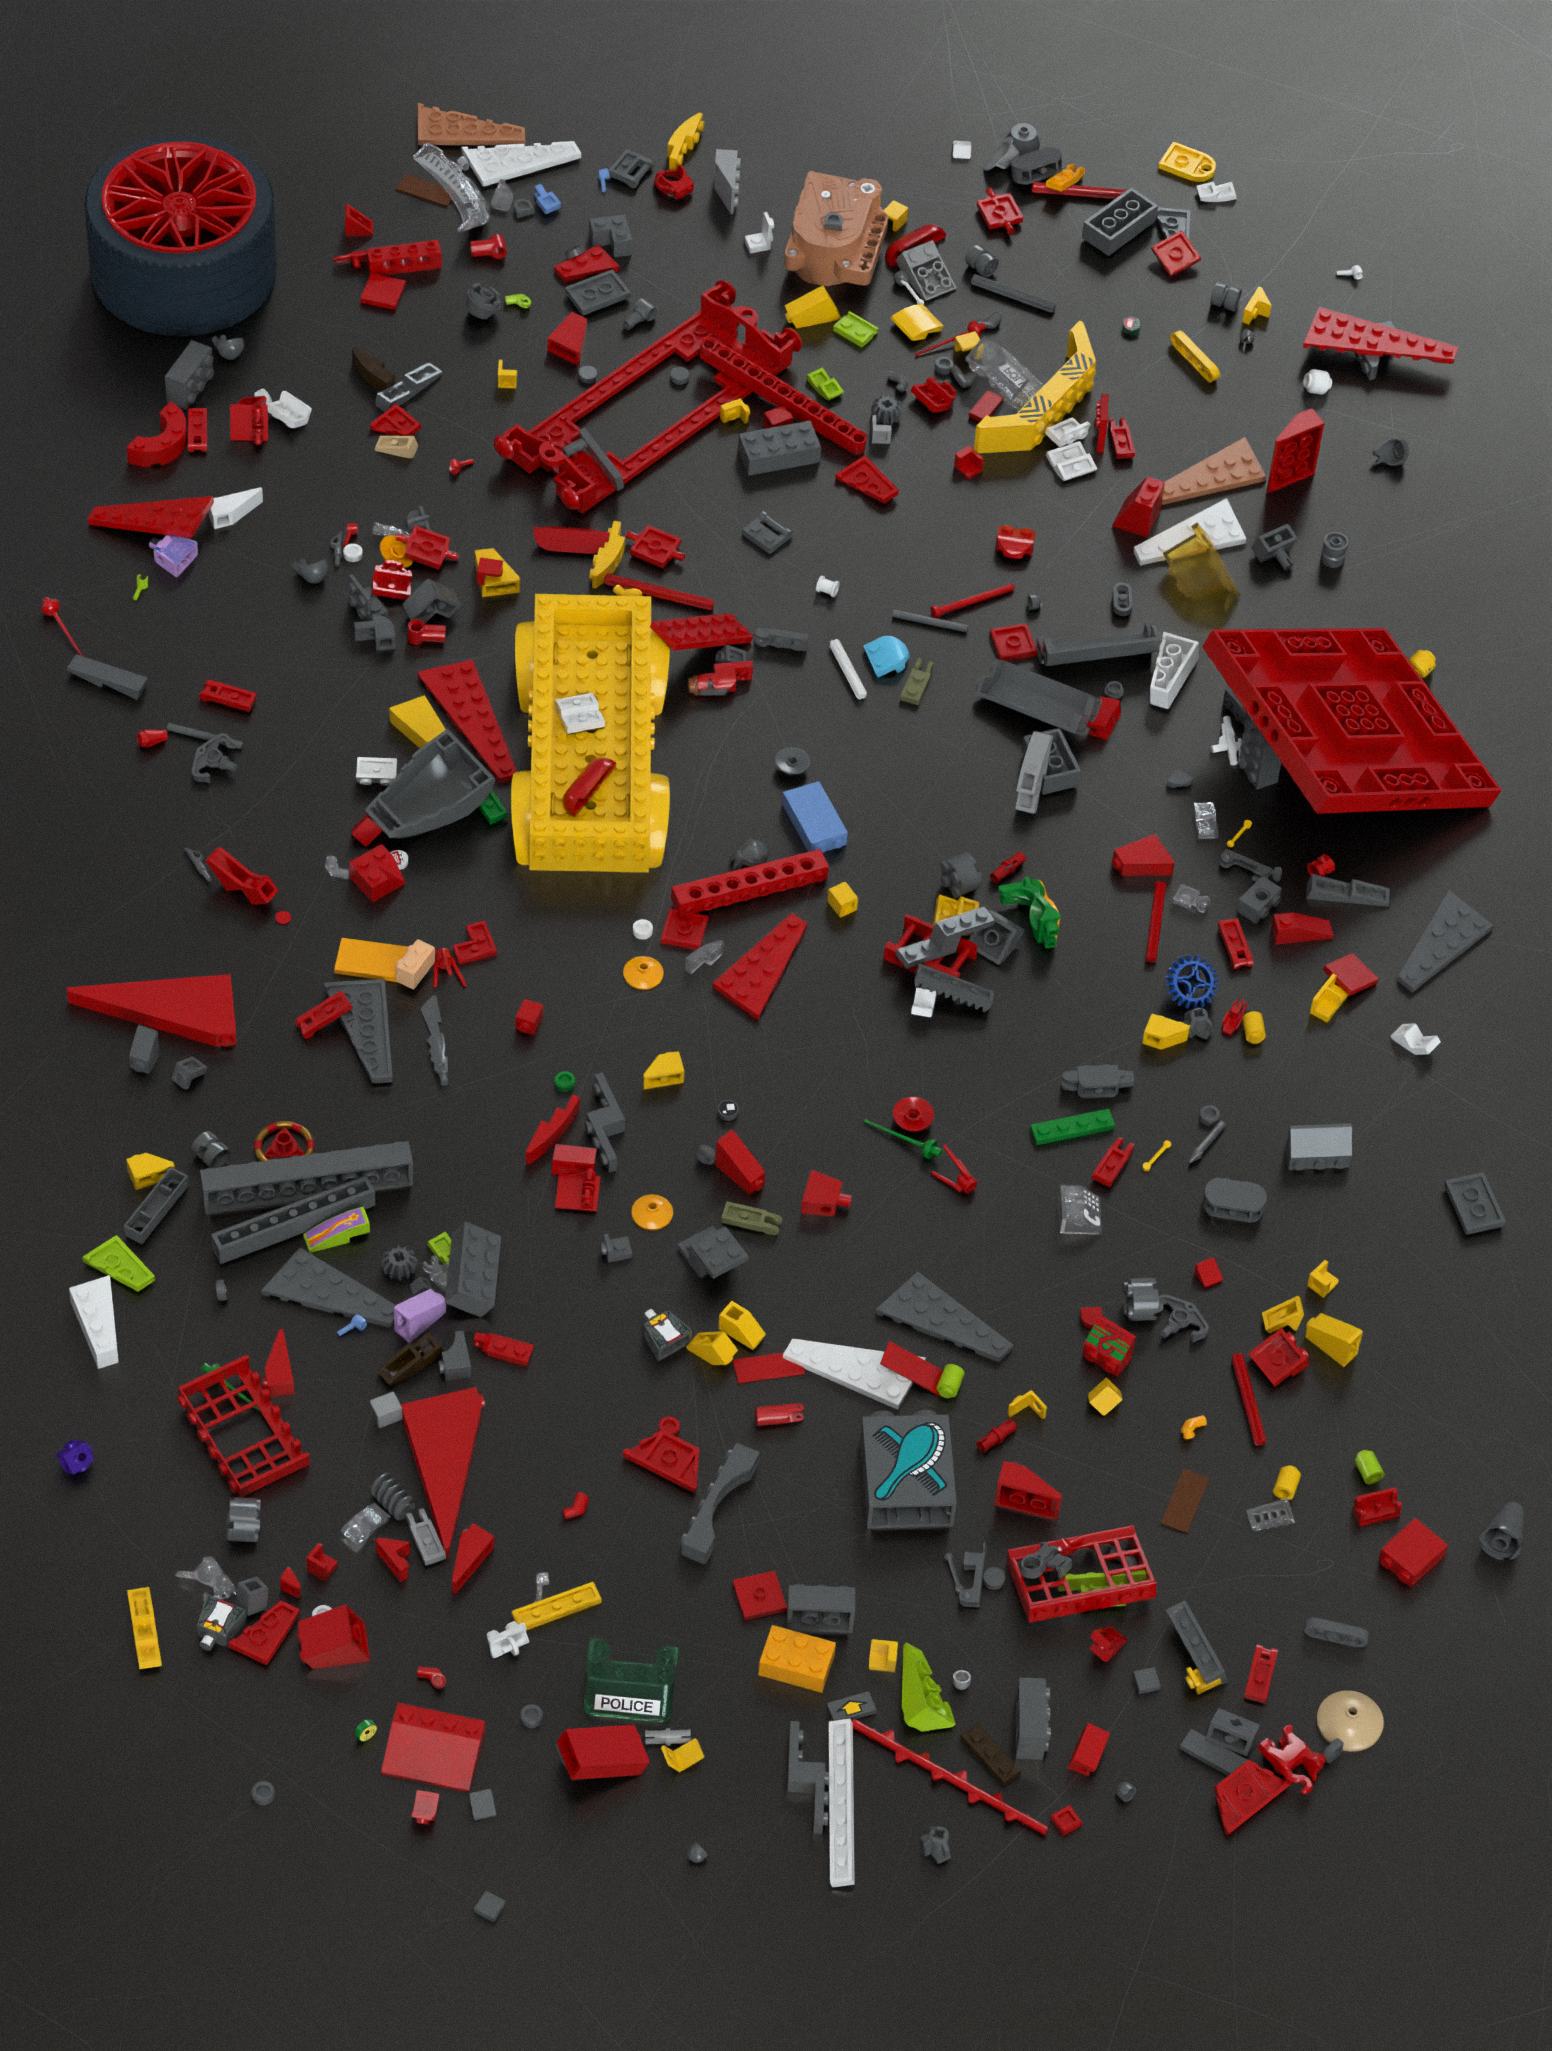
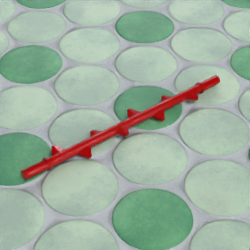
(958, 1779)

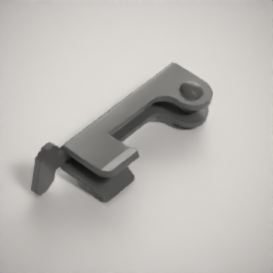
(1231, 858)
(976, 1562)

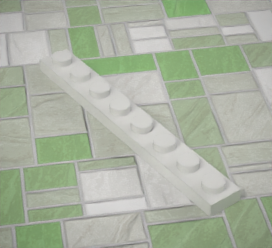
(841, 1803)

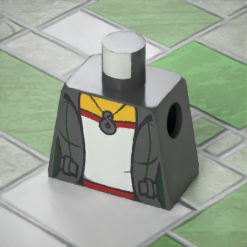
(665, 1333)
(219, 1622)

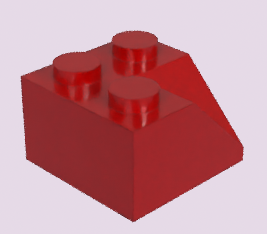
(376, 873)

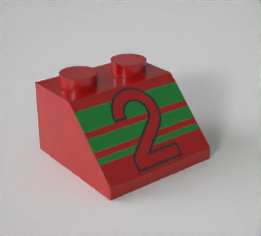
(1109, 1346)

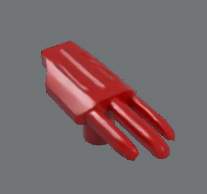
(354, 257)
(1232, 1018)

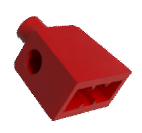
(823, 1195)

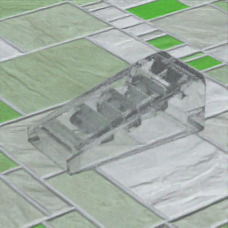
(1276, 1507)

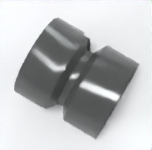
(982, 260)
(1225, 296)
(1334, 549)
(211, 1150)

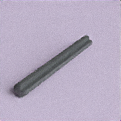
(1013, 293)

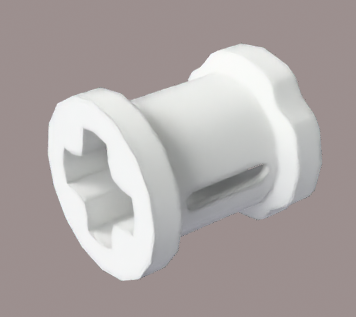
(827, 586)

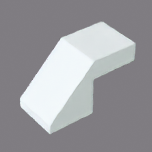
(924, 1001)
(1412, 1039)

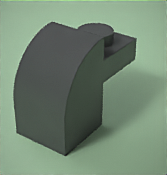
(379, 629)

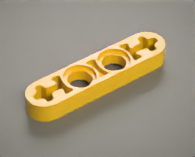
(1194, 356)

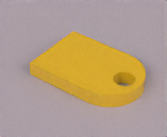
(1187, 163)

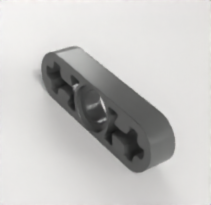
(1336, 1632)

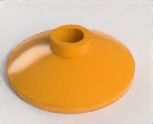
(394, 550)
(643, 972)
(652, 1218)

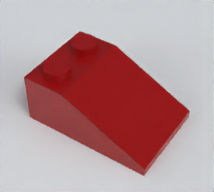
(1026, 1492)

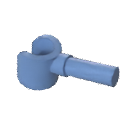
(603, 174)
(357, 1321)

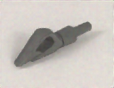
(337, 548)
(197, 861)

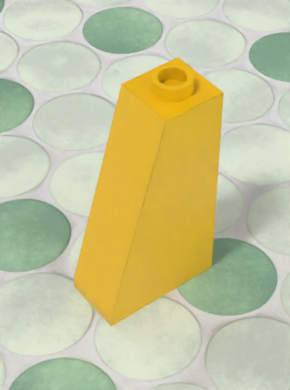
(416, 720)

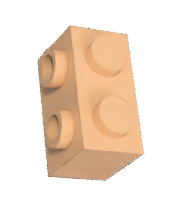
(415, 964)

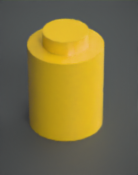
(1254, 1027)
(1287, 1482)

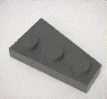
(1173, 221)

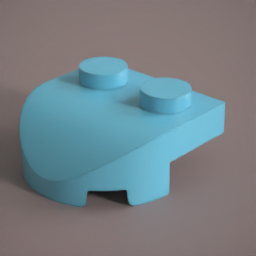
(887, 655)

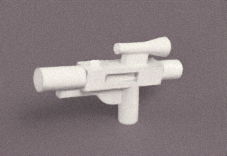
(1227, 741)

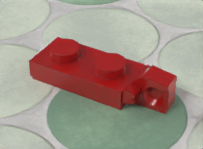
(504, 1348)

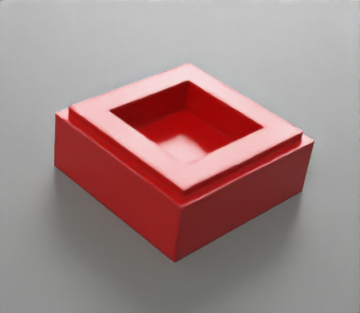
(1066, 1820)

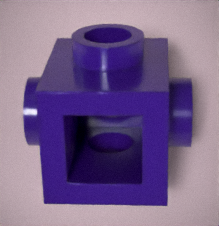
(75, 1456)

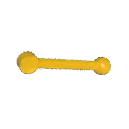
(1247, 824)
(1147, 1165)

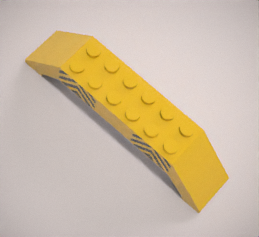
(1047, 406)

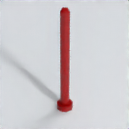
(937, 611)

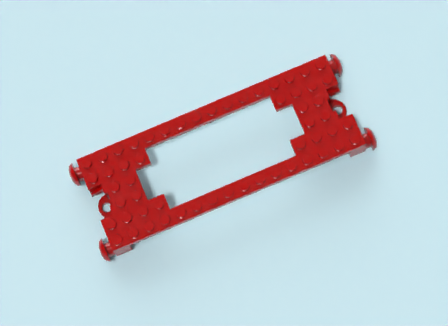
(579, 478)

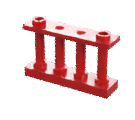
(915, 925)

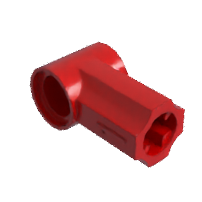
(494, 246)
(420, 632)

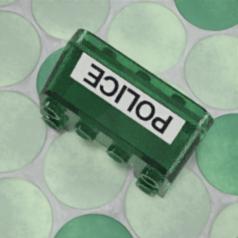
(629, 1688)

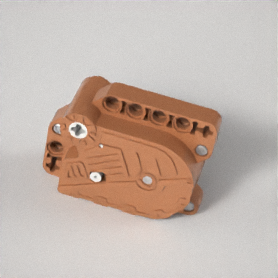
(834, 255)

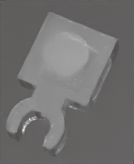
(1190, 897)
(437, 1272)

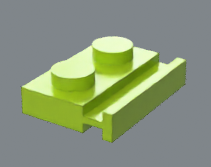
(855, 329)

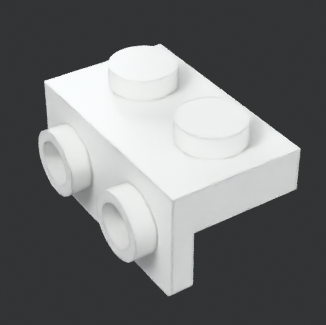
(290, 410)
(1067, 432)
(376, 770)

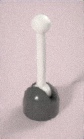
(902, 279)

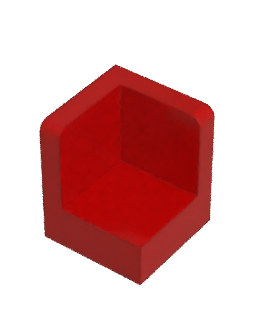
(968, 462)
(488, 567)
(366, 830)
(320, 1564)

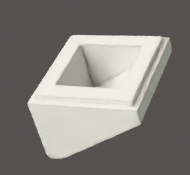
(962, 149)

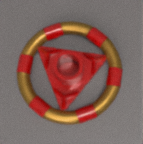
(284, 1144)

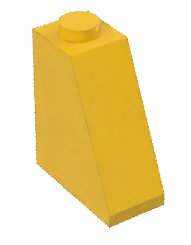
(812, 309)
(505, 584)
(1334, 1337)

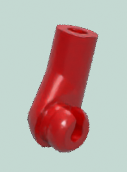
(578, 1508)
(433, 1674)

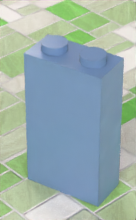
(814, 817)

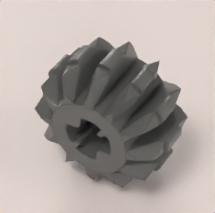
(886, 409)
(399, 1262)

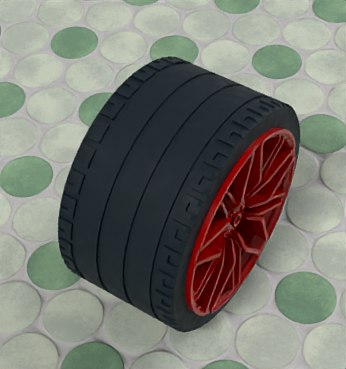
(180, 189)

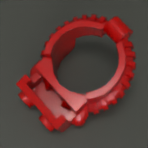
(678, 188)

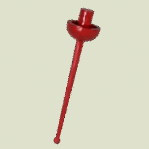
(972, 327)
(51, 608)

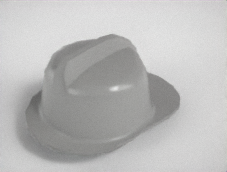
(1003, 155)

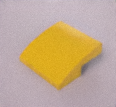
(916, 322)
(949, 907)

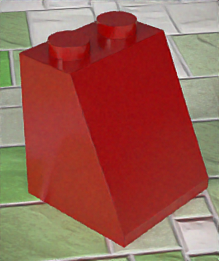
(1141, 508)
(333, 1638)

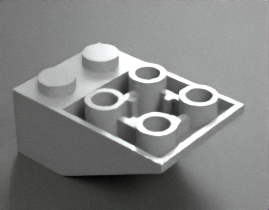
(726, 177)
(926, 271)

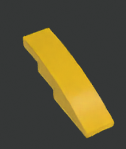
(144, 1628)

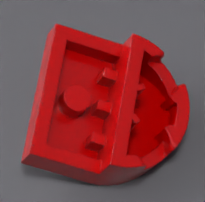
(935, 395)
(1015, 541)
(391, 580)

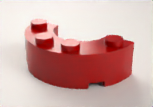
(165, 446)

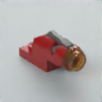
(722, 679)

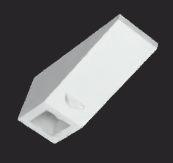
(231, 508)

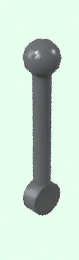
(948, 1557)

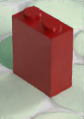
(1413, 1552)

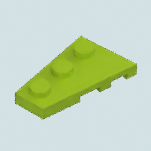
(120, 1263)

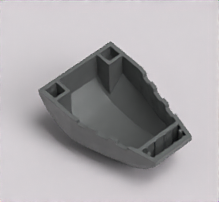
(432, 789)

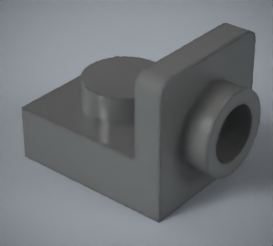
(730, 654)
(187, 1070)
(616, 1248)

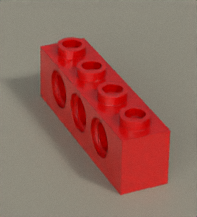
(404, 258)

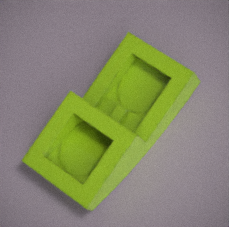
(824, 385)
(441, 1247)

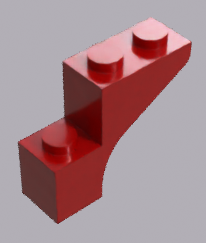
(235, 876)

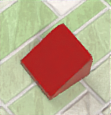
(1208, 1272)
(290, 1584)

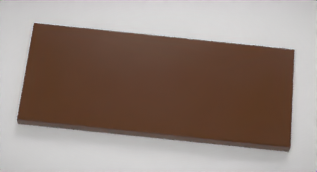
(424, 190)
(1185, 1501)

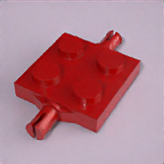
(999, 211)
(655, 546)
(427, 547)

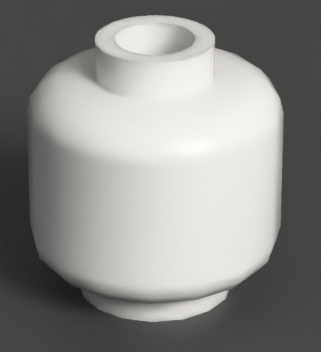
(1317, 381)

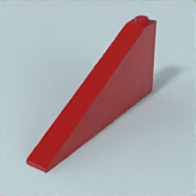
(181, 1006)
(443, 1444)

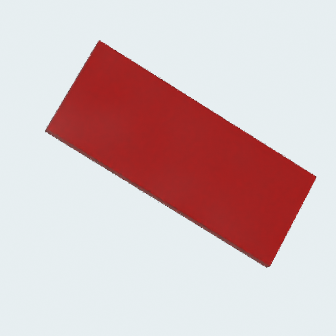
(911, 1367)
(765, 1368)

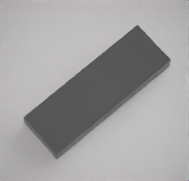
(1211, 1753)

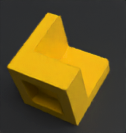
(897, 213)
(966, 341)
(506, 378)
(842, 899)
(1321, 1280)
(1105, 1396)
(883, 1655)

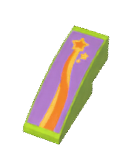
(337, 1230)

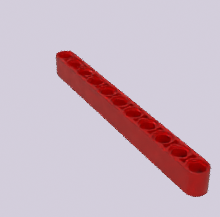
(782, 394)

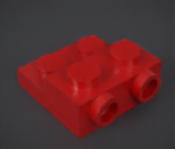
(1279, 1357)

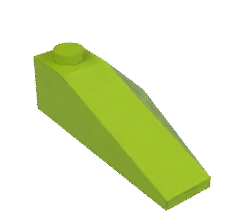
(920, 1694)

